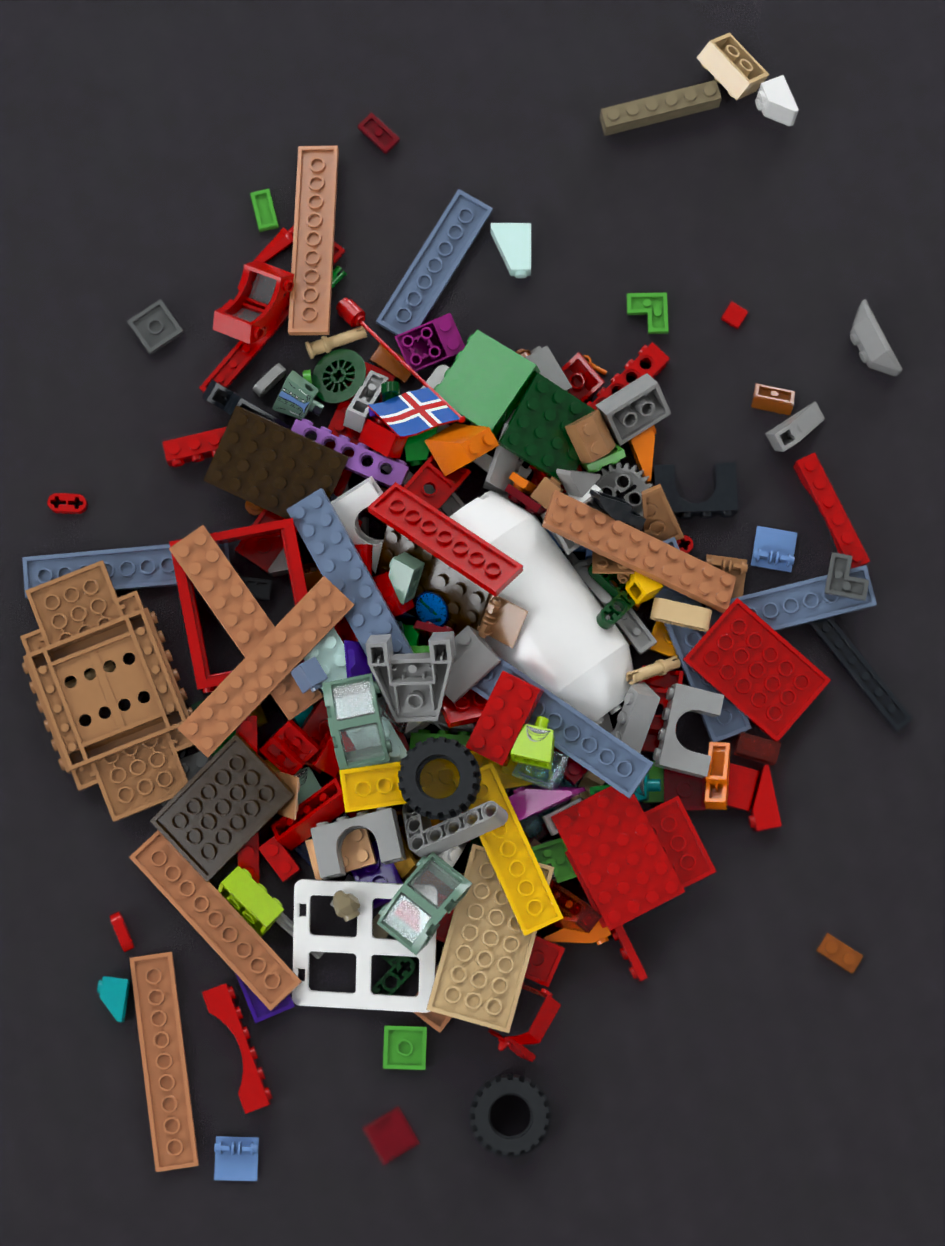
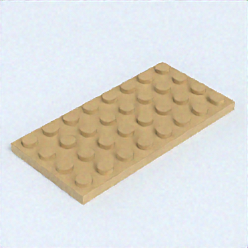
(483, 952)

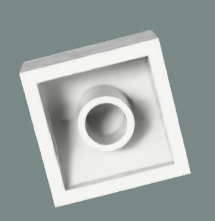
(777, 101)

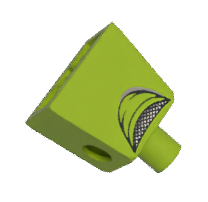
(535, 745)

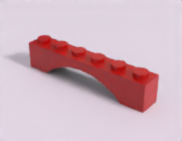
(819, 487)
(252, 1089)

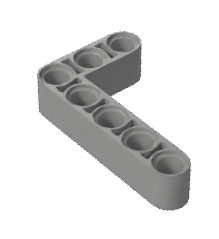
(425, 838)

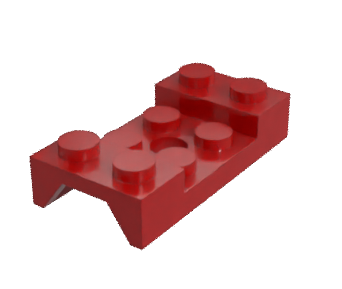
(432, 475)
(659, 685)

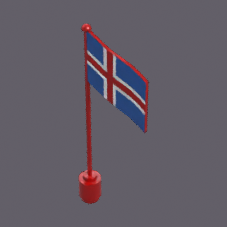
(414, 410)

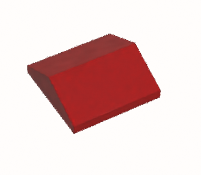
(582, 377)

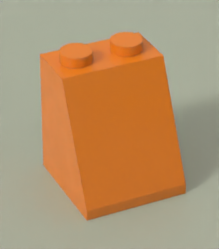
(460, 445)

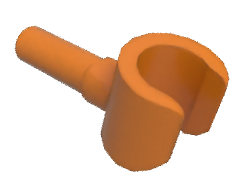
(595, 367)

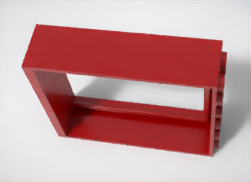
(286, 527)

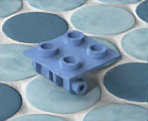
(774, 549)
(236, 1158)

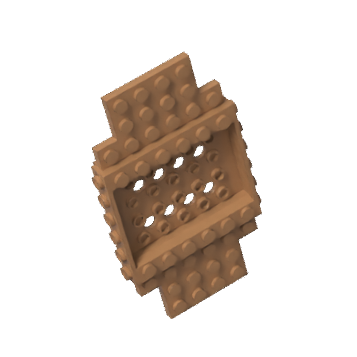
(132, 750)

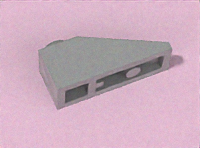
(367, 394)

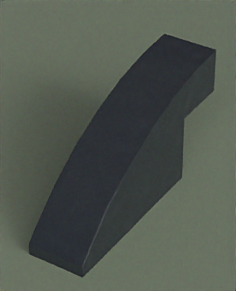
(227, 401)

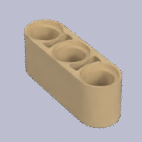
(681, 614)

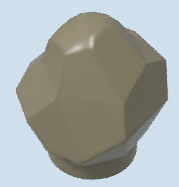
(346, 905)

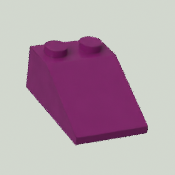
(535, 800)

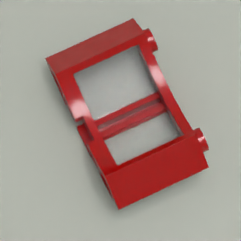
(258, 304)

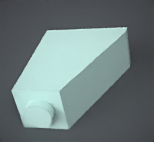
(514, 246)

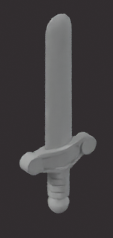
(581, 567)

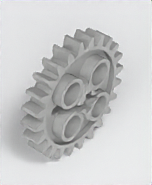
(611, 478)

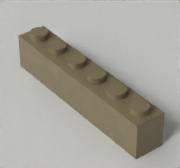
(660, 107)

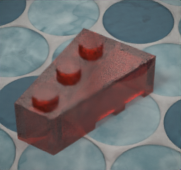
(575, 912)

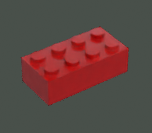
(503, 718)

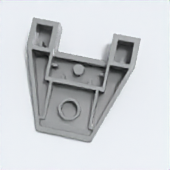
(412, 681)

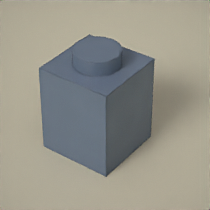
(309, 675)

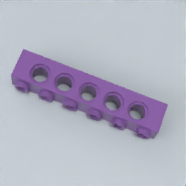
(361, 451)

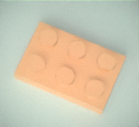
(356, 852)

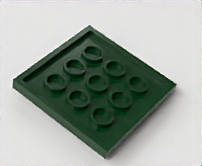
(538, 427)

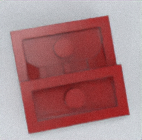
(289, 748)
(741, 787)

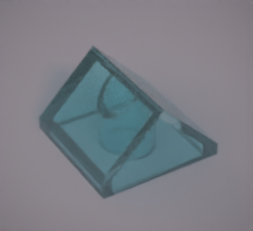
(543, 777)

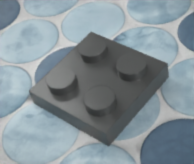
(155, 327)

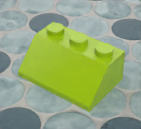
(251, 900)

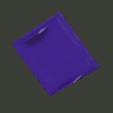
(355, 659)

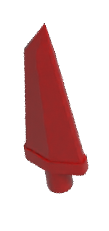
(278, 244)

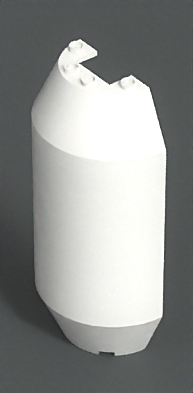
(560, 636)

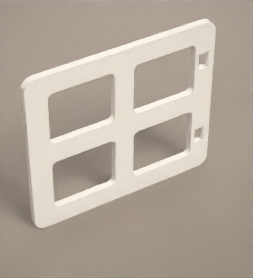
(363, 945)

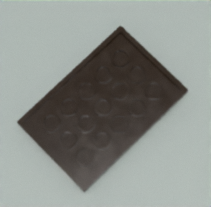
(272, 463)
(463, 597)
(222, 807)

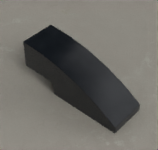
(618, 509)

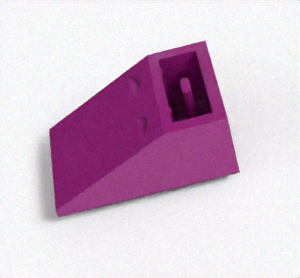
(430, 343)

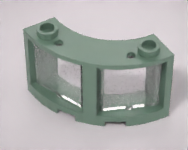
(356, 722)
(422, 902)

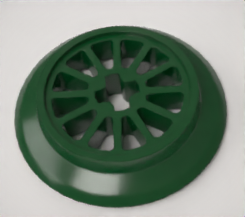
(329, 362)

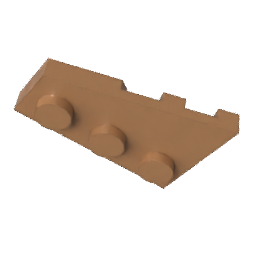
(659, 515)

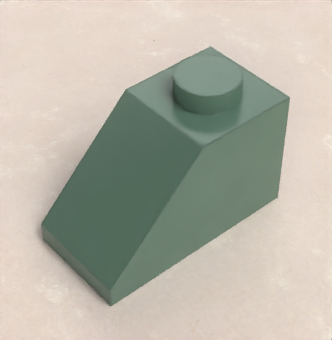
(405, 576)

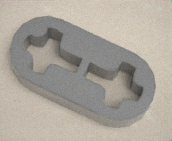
(269, 380)

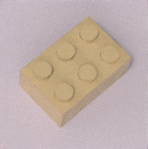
(732, 66)

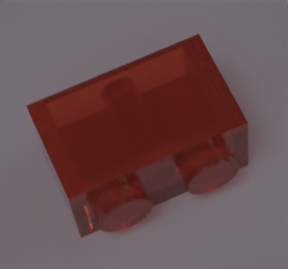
(757, 748)

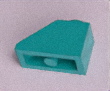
(114, 995)

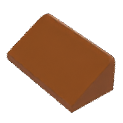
(773, 399)

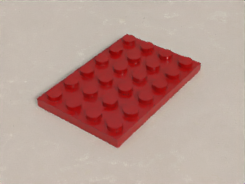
(756, 670)
(679, 843)
(617, 856)

